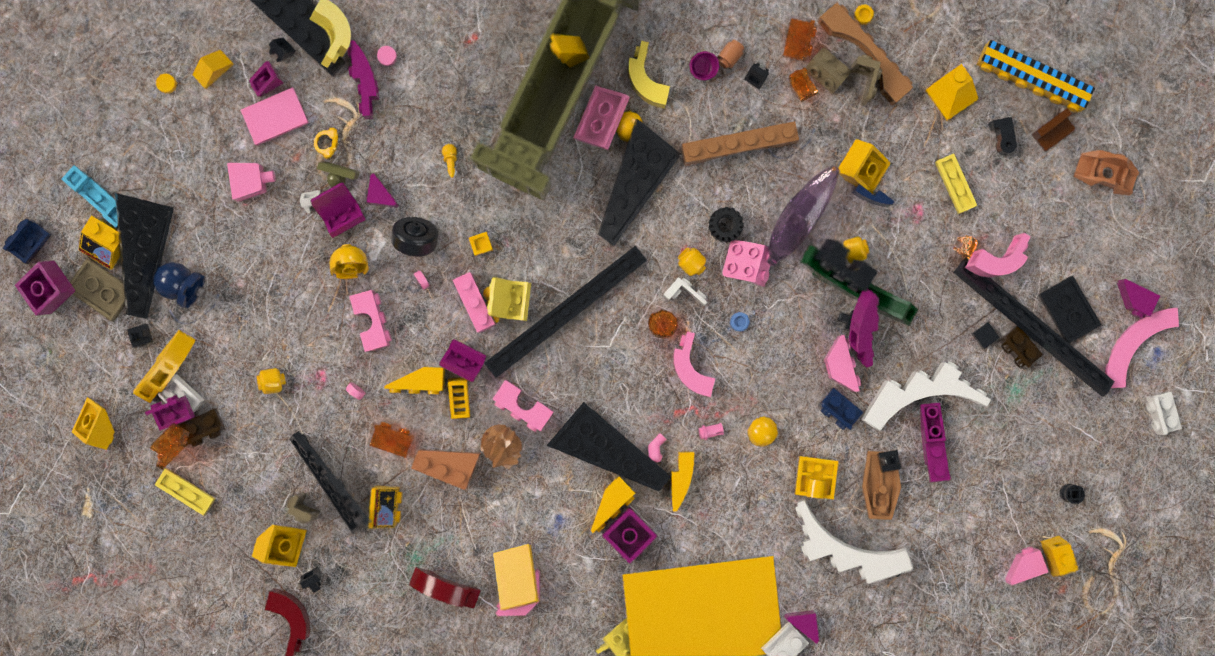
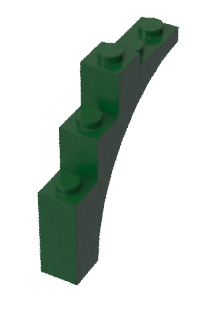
(889, 304)

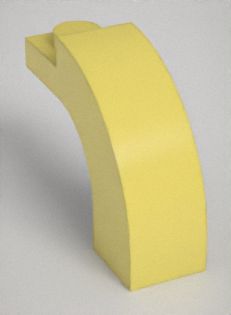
(336, 25)
(645, 88)

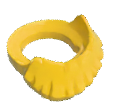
(333, 134)

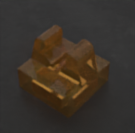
(968, 246)

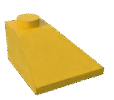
(953, 92)
(94, 425)
(279, 545)

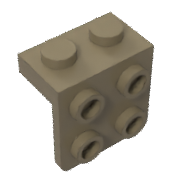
(868, 67)

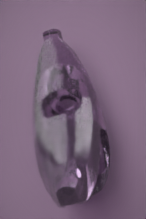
(802, 215)

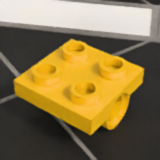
(816, 477)

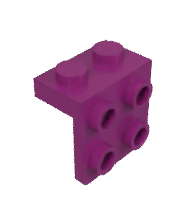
(338, 209)

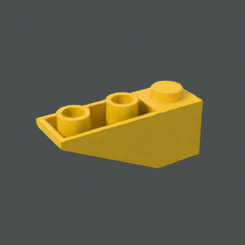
(569, 49)
(422, 379)
(614, 497)

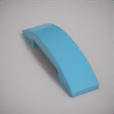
(93, 193)

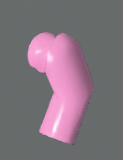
(654, 448)

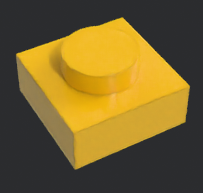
(480, 244)

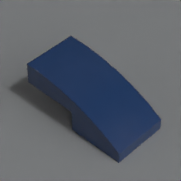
(878, 198)

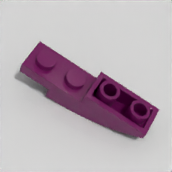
(362, 72)
(863, 323)
(934, 442)

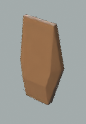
(879, 489)

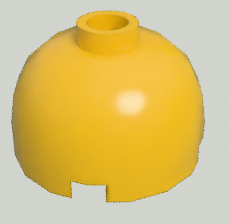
(348, 262)

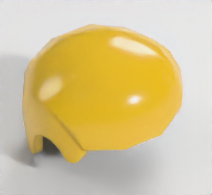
(626, 125)
(762, 431)

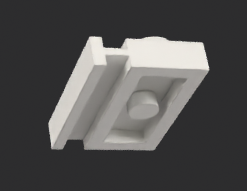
(179, 387)
(785, 642)

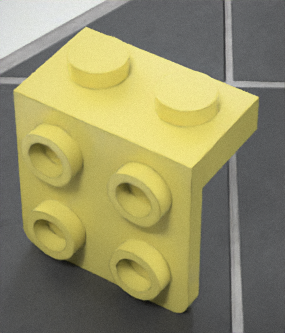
(509, 299)

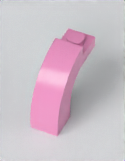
(987, 265)
(688, 376)

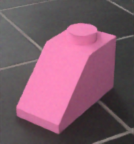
(1026, 566)

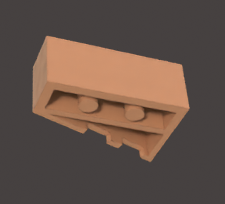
(448, 466)

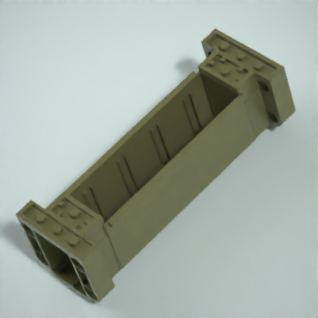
(548, 97)

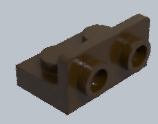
(1020, 347)
(203, 426)

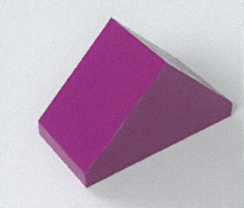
(265, 79)
(378, 194)
(805, 622)

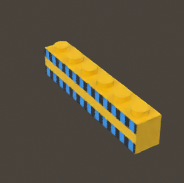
(1035, 76)

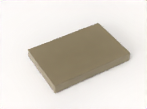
(99, 289)

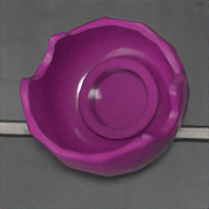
(704, 65)

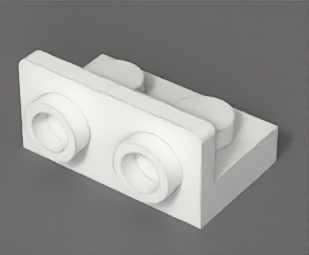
(1163, 413)

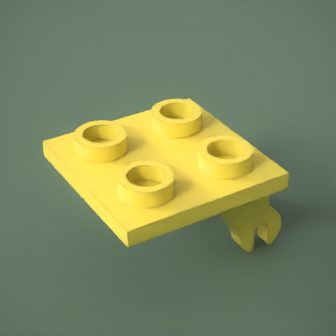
(617, 640)

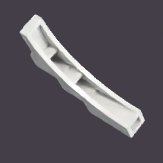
(918, 386)
(875, 564)

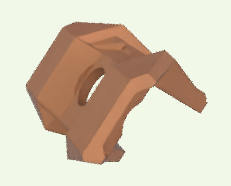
(1091, 171)

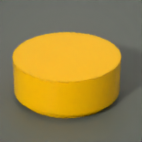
(863, 14)
(166, 83)

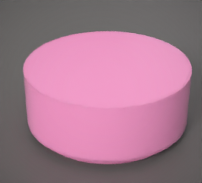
(386, 55)
(421, 279)
(355, 391)

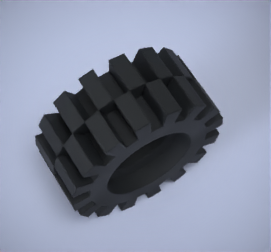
(726, 213)

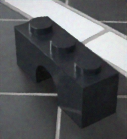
(833, 258)

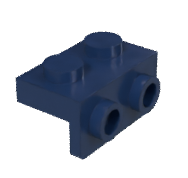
(26, 240)

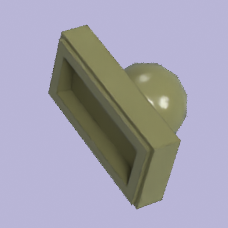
(337, 173)

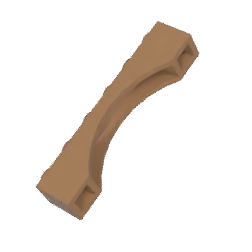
(839, 24)
(740, 142)

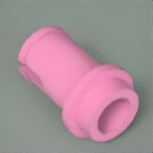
(710, 431)

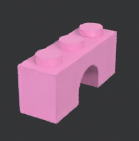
(474, 302)
(377, 336)
(507, 398)

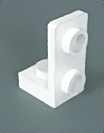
(674, 291)

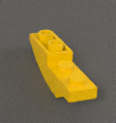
(165, 366)

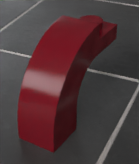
(444, 590)
(295, 614)

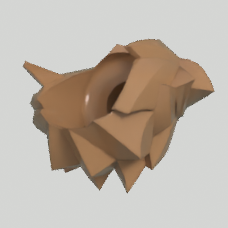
(501, 446)

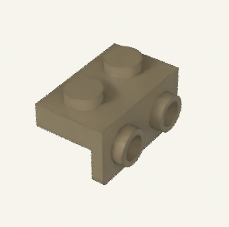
(828, 70)
(300, 511)

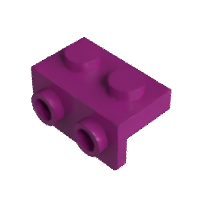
(463, 360)
(174, 411)

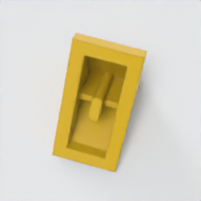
(211, 68)

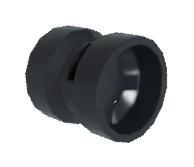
(1068, 491)

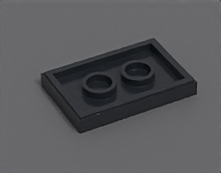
(1069, 309)

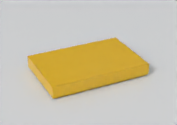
(516, 577)

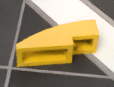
(681, 479)

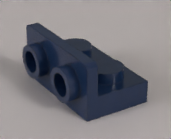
(840, 409)

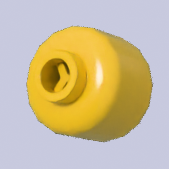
(858, 249)
(692, 261)
(270, 381)

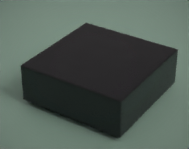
(985, 335)

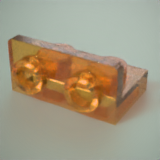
(798, 39)
(391, 440)
(169, 444)

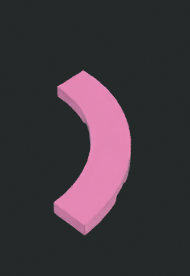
(1133, 338)

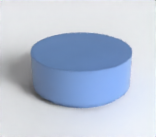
(739, 321)

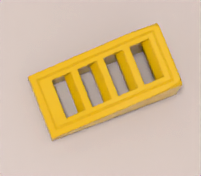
(459, 381)

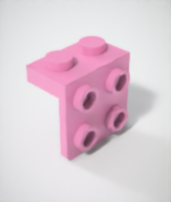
(747, 262)

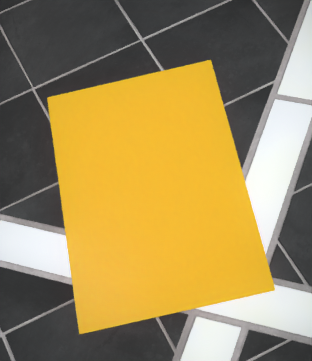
(703, 609)

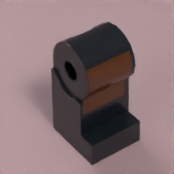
(1005, 135)

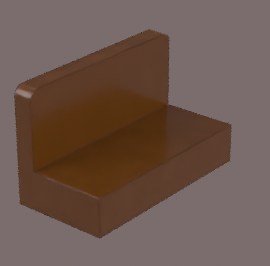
(1054, 130)

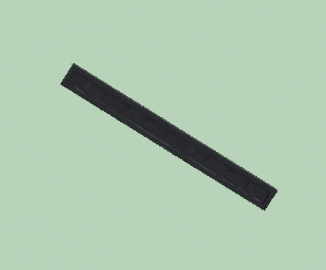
(565, 312)
(1036, 329)

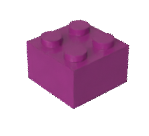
(44, 287)
(629, 534)

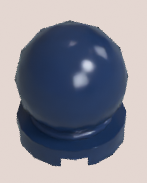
(176, 282)

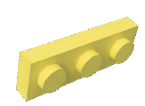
(956, 183)
(185, 491)

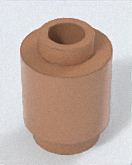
(730, 54)

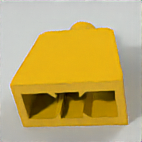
(1060, 557)

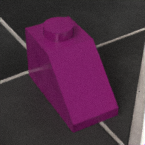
(1137, 298)

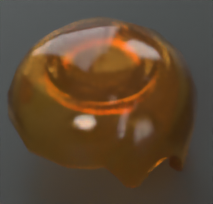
(662, 324)

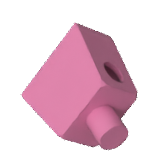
(248, 180)

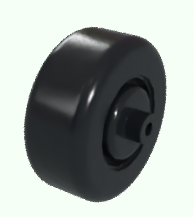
(414, 236)

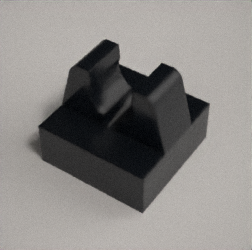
(281, 48)
(756, 76)
(846, 319)
(140, 335)
(889, 461)
(311, 579)

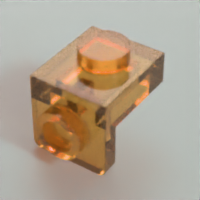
(802, 85)

